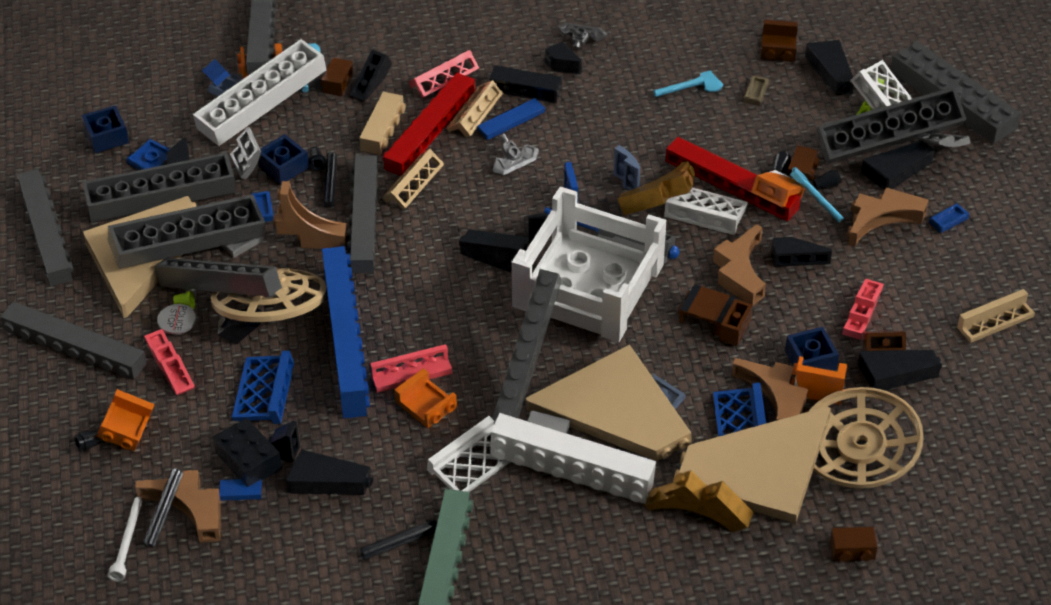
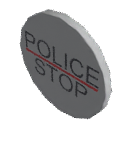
(176, 319)

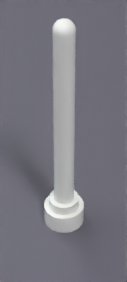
(117, 570)

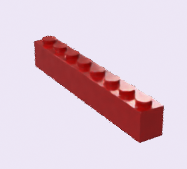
(429, 124)
(726, 176)

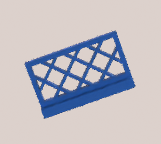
(278, 388)
(756, 408)

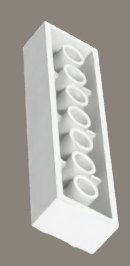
(259, 92)
(572, 458)

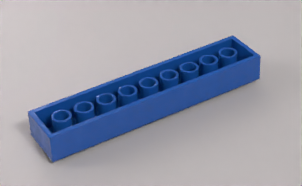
(345, 332)

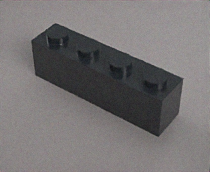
(527, 84)

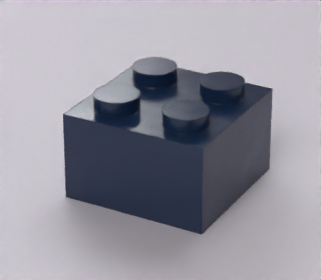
(105, 129)
(283, 159)
(814, 347)

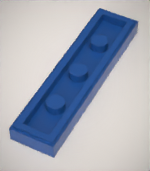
(511, 119)

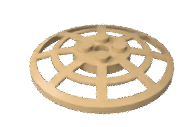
(280, 297)
(871, 433)

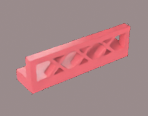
(440, 70)
(394, 376)

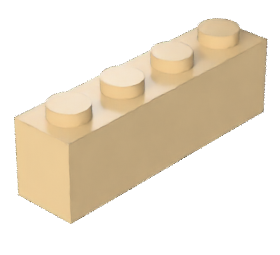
(382, 123)

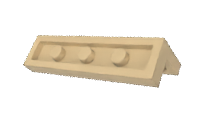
(476, 108)
(409, 174)
(989, 312)

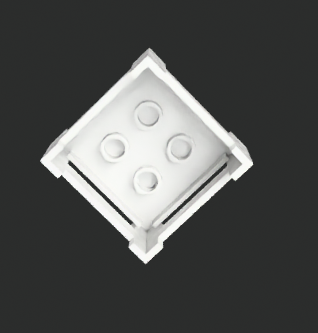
(597, 275)

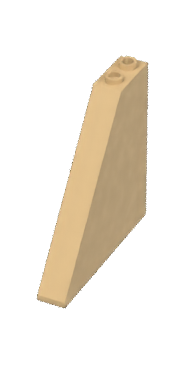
(134, 282)
(617, 404)
(764, 463)

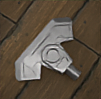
(581, 33)
(513, 156)

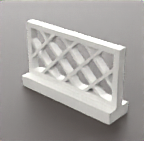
(870, 88)
(709, 216)
(459, 448)

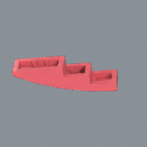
(862, 309)
(169, 362)

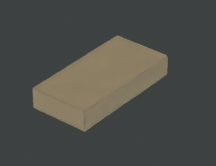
(756, 90)

